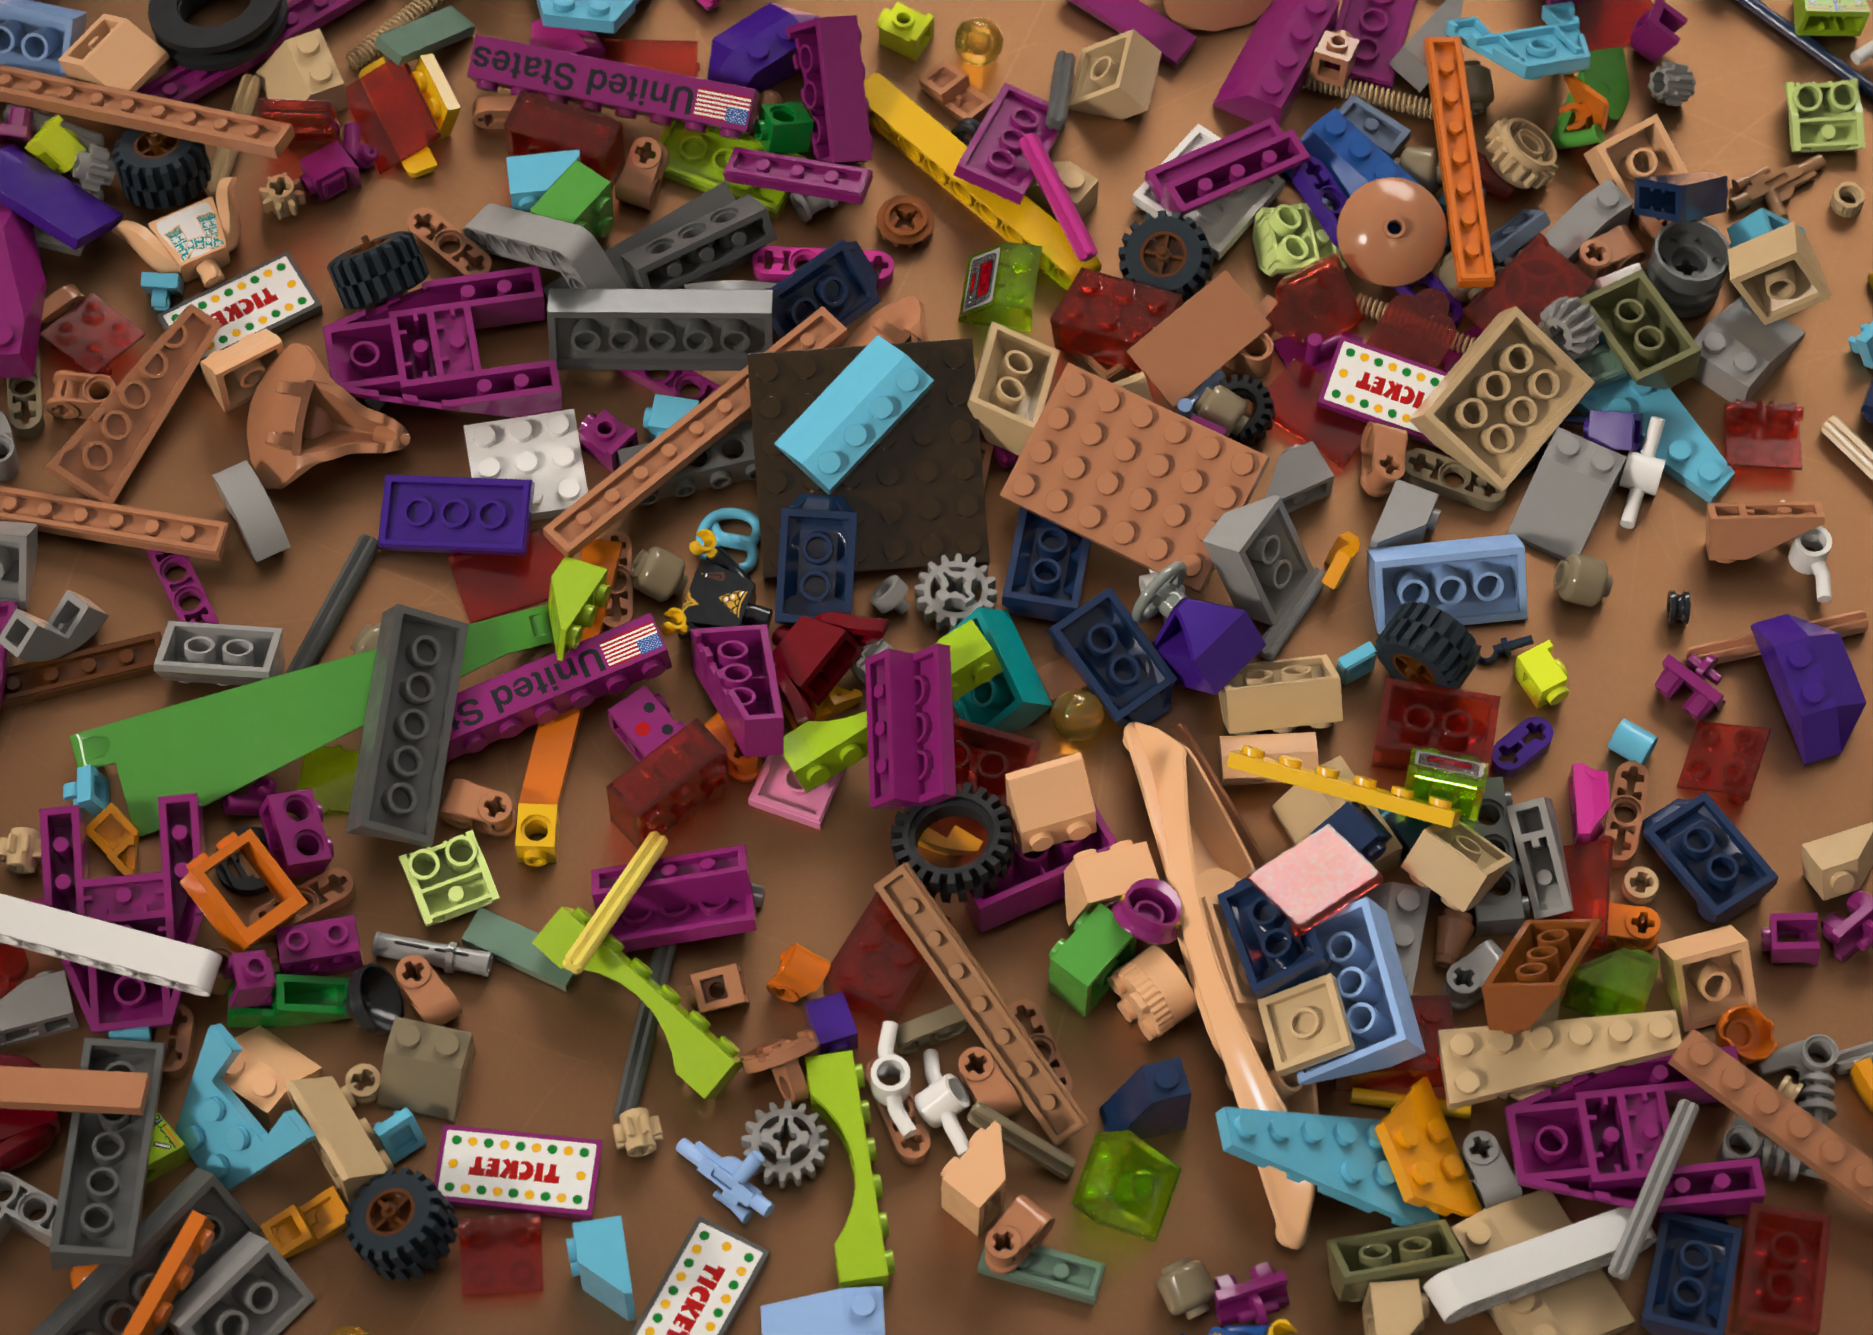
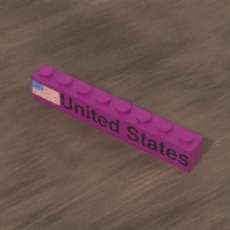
(614, 86)
(552, 686)

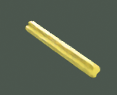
(615, 902)

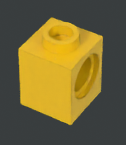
(532, 820)

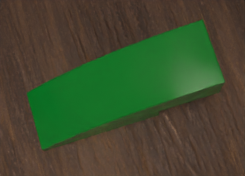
(295, 1003)

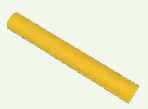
(1389, 1099)

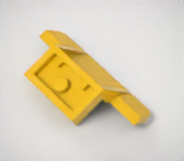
(440, 102)

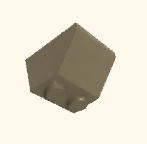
(425, 1069)

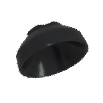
(373, 999)

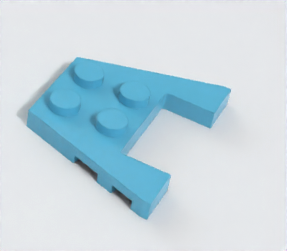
(586, 15)
(1530, 51)
(221, 1130)

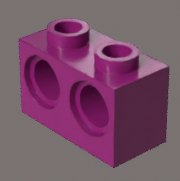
(287, 835)
(320, 947)

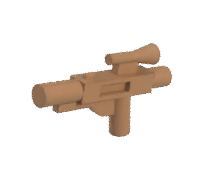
(1775, 188)

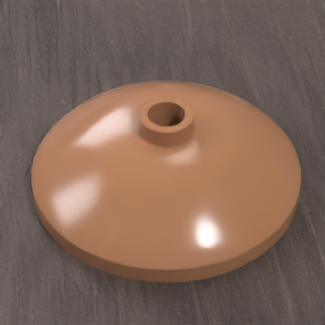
(1388, 257)

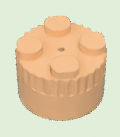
(1153, 992)

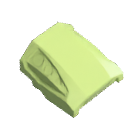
(1825, 116)
(1289, 239)
(456, 882)

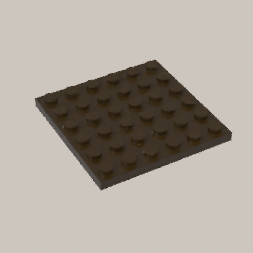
(912, 492)

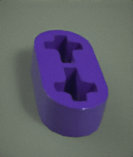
(1516, 741)

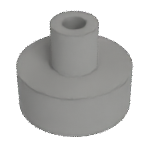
(891, 595)

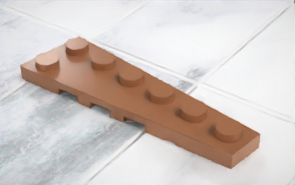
(123, 425)

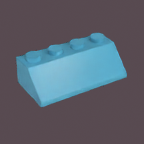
(854, 413)

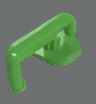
(1609, 78)

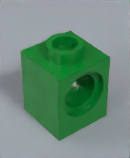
(784, 128)

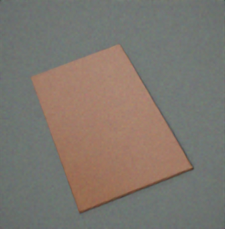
(1198, 338)

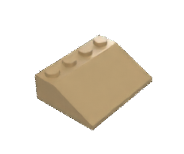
(1502, 399)
(1569, 1308)

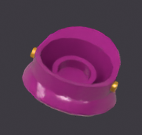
(1149, 911)

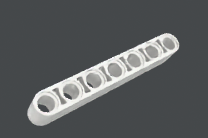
(108, 946)
(1529, 1266)

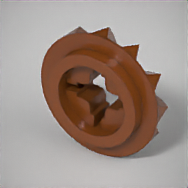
(908, 208)

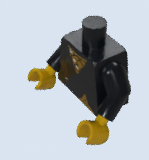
(717, 596)

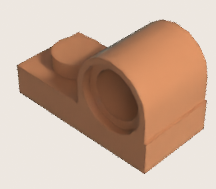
(1263, 345)

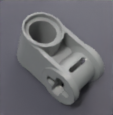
(1468, 975)
(1492, 1176)

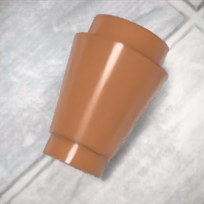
(1452, 936)

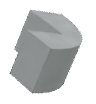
(252, 510)
(67, 629)

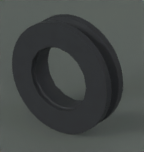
(219, 45)

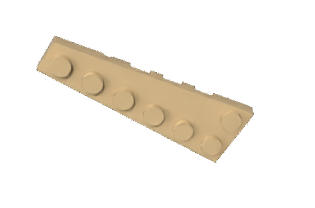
(1491, 1063)

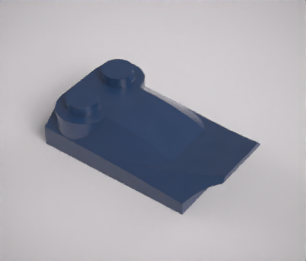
(836, 279)
(815, 558)
(1045, 569)
(1115, 660)
(1709, 857)
(1266, 945)
(1691, 1275)

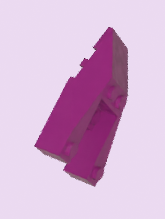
(21, 295)
(427, 352)
(138, 901)
(1604, 1133)

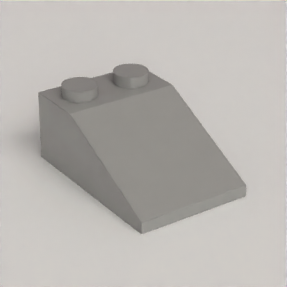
(1742, 351)
(1567, 495)

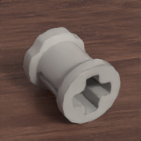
(809, 205)

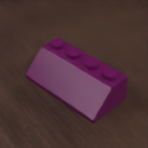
(1276, 59)

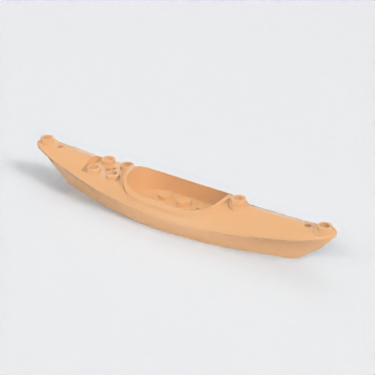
(1199, 862)

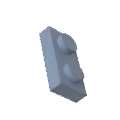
(1377, 126)
(1516, 233)

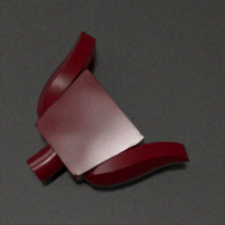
(817, 656)
(24, 1132)

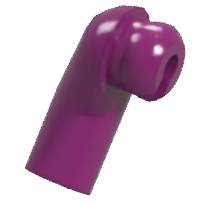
(359, 153)
(251, 800)

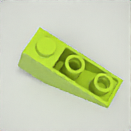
(574, 597)

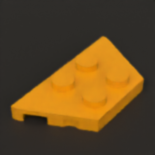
(1425, 1155)

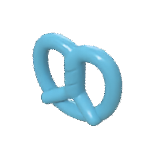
(732, 540)

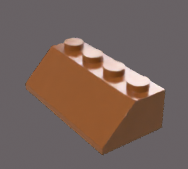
(1535, 971)

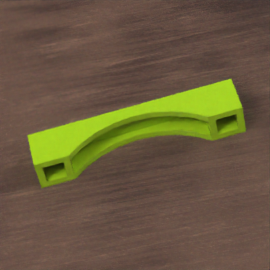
(828, 747)
(697, 1054)
(835, 1096)

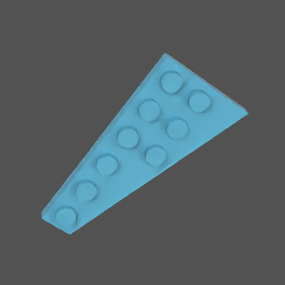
(1683, 444)
(1325, 1150)

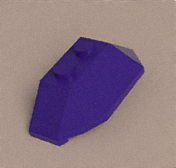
(757, 49)
(1811, 683)

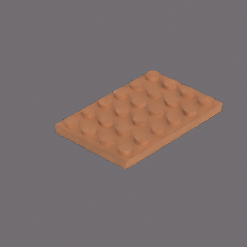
(1131, 474)

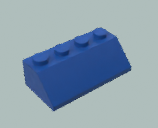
(1348, 156)

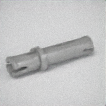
(445, 956)

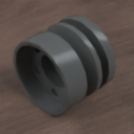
(1688, 266)

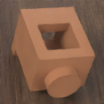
(1337, 48)
(730, 977)

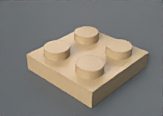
(1306, 1025)

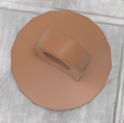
(782, 1058)

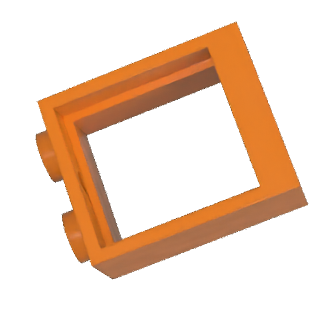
(217, 909)

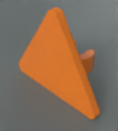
(1588, 106)

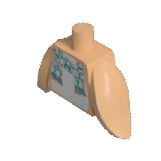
(192, 239)

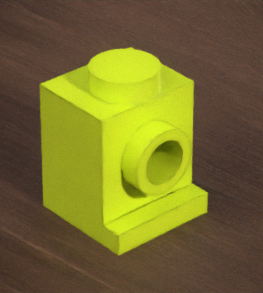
(905, 30)
(55, 146)
(1541, 675)

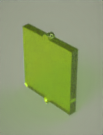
(331, 777)

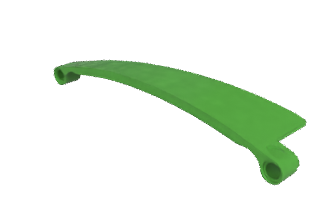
(259, 727)

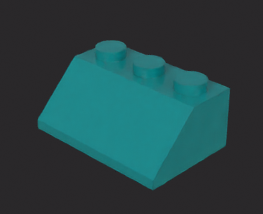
(1012, 696)

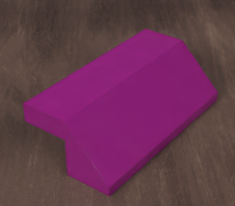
(1225, 166)
(910, 727)
(683, 899)

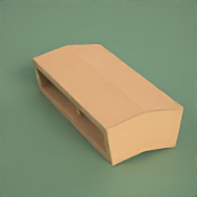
(1296, 745)

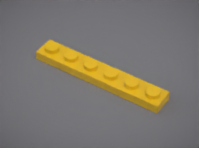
(1360, 790)

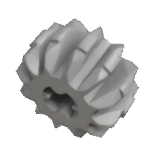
(1570, 326)

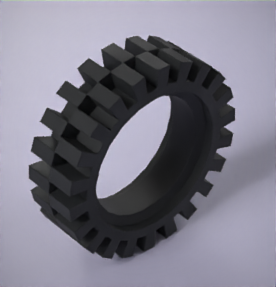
(964, 878)

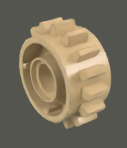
(1520, 153)

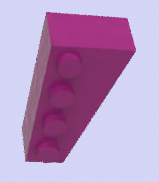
(834, 87)
(742, 683)
(1033, 879)

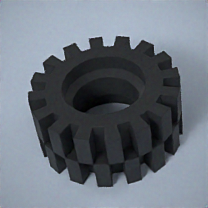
(1263, 404)

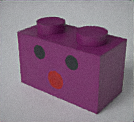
(642, 722)

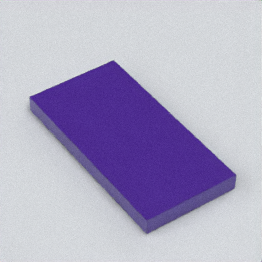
(52, 200)
(456, 515)

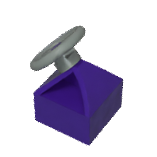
(1200, 639)

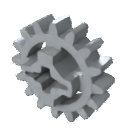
(955, 592)
(801, 1144)

